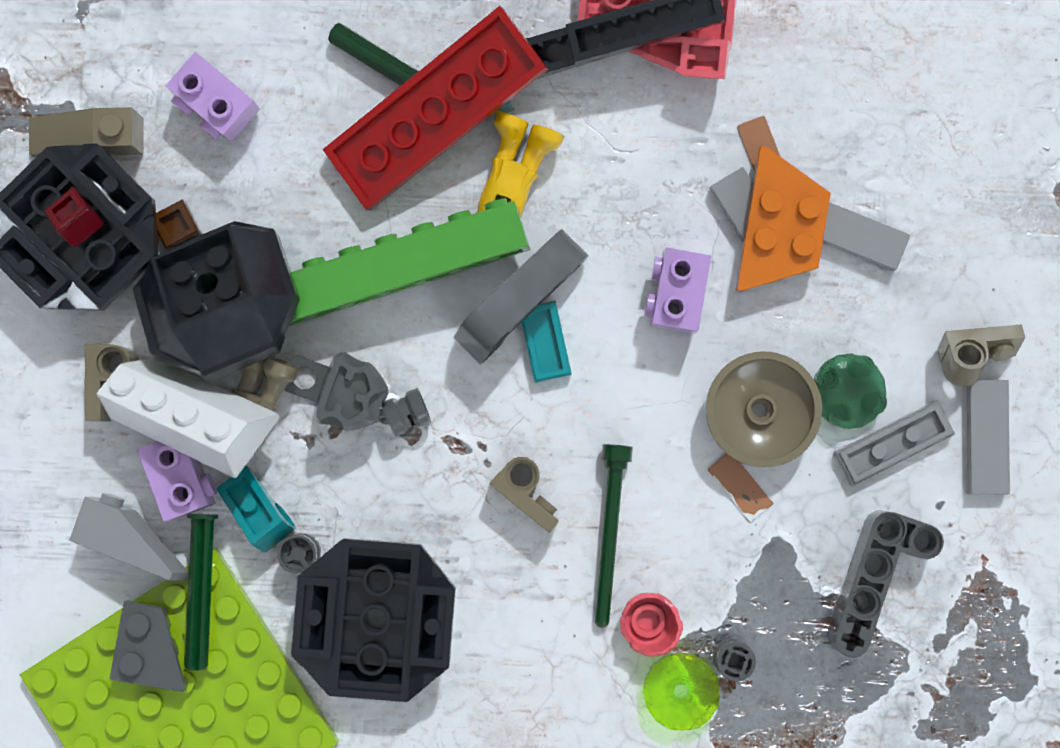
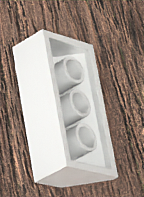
(187, 413)

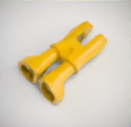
(515, 178)

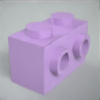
(212, 97)
(681, 291)
(172, 478)

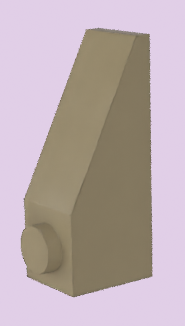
(114, 129)

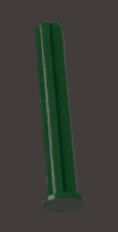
(371, 54)
(199, 590)

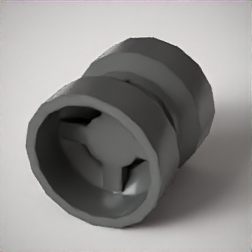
(406, 412)
(292, 556)
(731, 652)

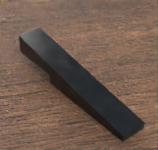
(623, 31)

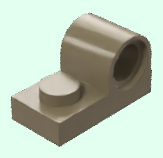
(977, 347)
(96, 374)
(540, 509)

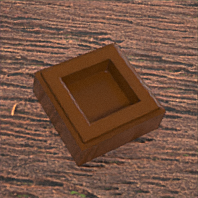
(176, 224)

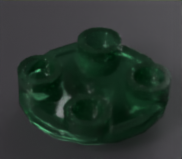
(851, 390)

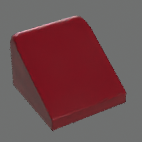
(73, 217)

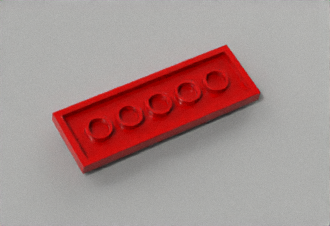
(435, 108)

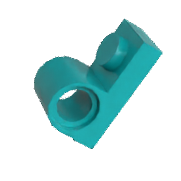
(255, 511)

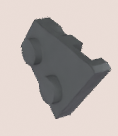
(146, 648)

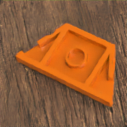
(782, 223)

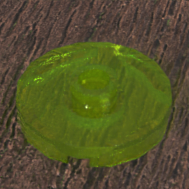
(686, 711)

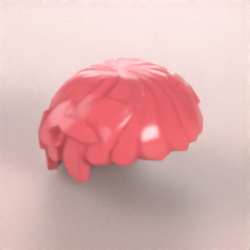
(651, 624)

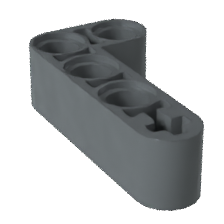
(519, 296)
(877, 584)

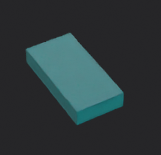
(546, 343)

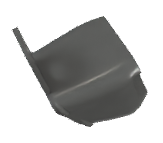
(344, 392)

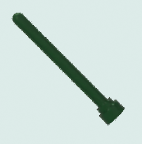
(616, 460)

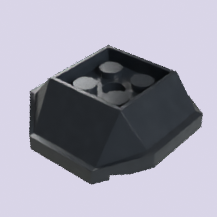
(101, 266)
(236, 321)
(333, 630)

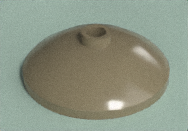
(790, 404)

